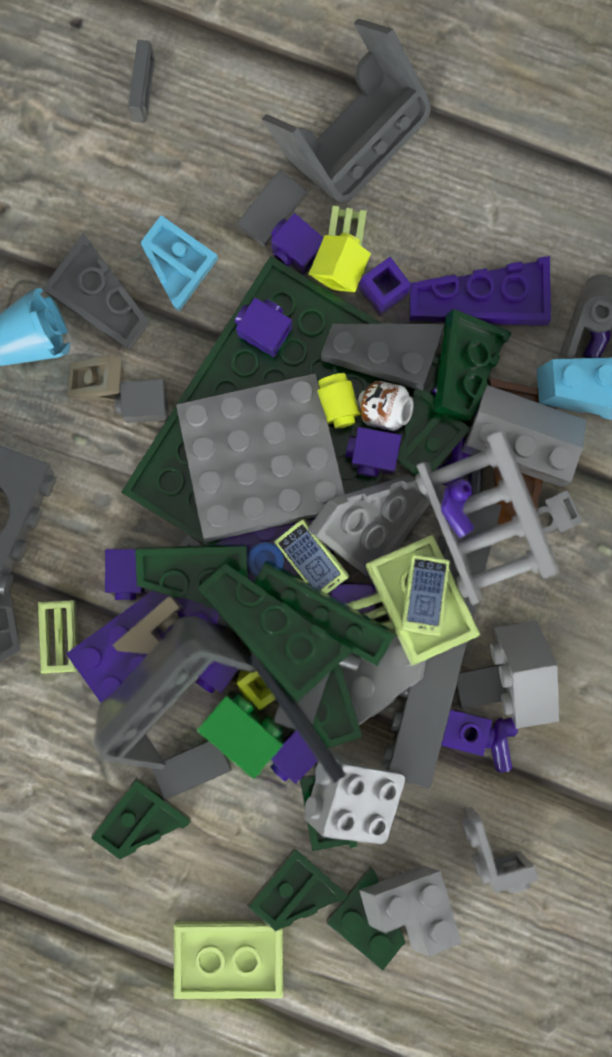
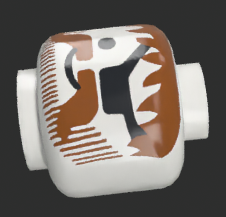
(385, 406)

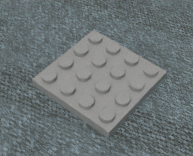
(259, 457)

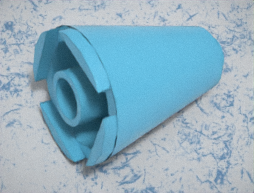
(32, 330)

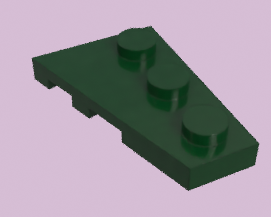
(466, 361)
(183, 569)

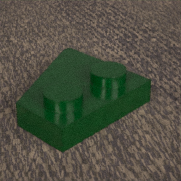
(138, 820)
(294, 892)

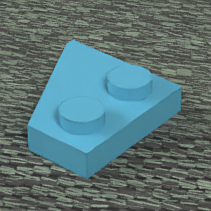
(177, 260)

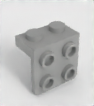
(357, 805)
(504, 873)

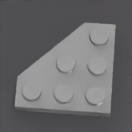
(370, 521)
(378, 686)

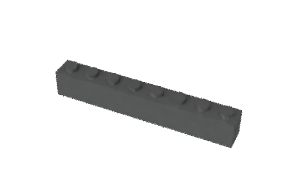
(427, 704)

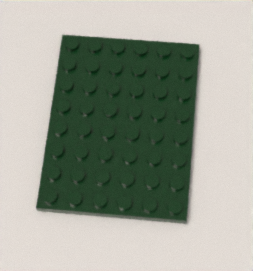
(163, 475)

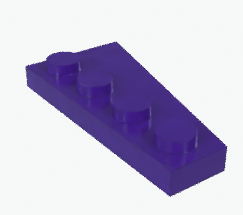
(498, 296)

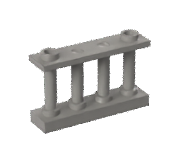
(523, 524)

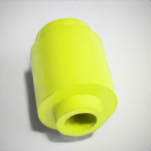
(338, 400)

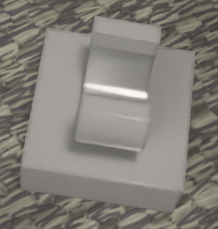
(563, 512)

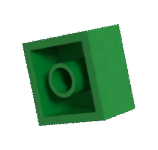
(243, 733)

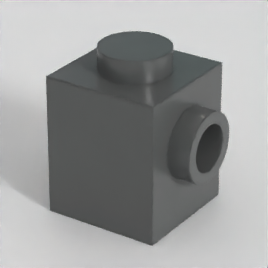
(142, 401)

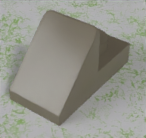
(95, 378)
(144, 635)

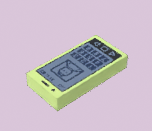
(311, 558)
(425, 595)

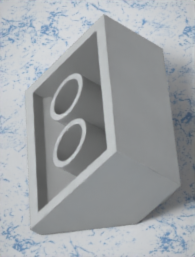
(541, 437)

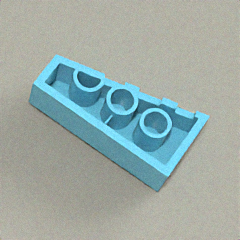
(577, 385)

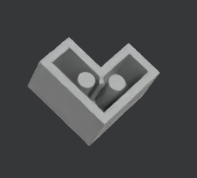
(527, 674)
(419, 903)

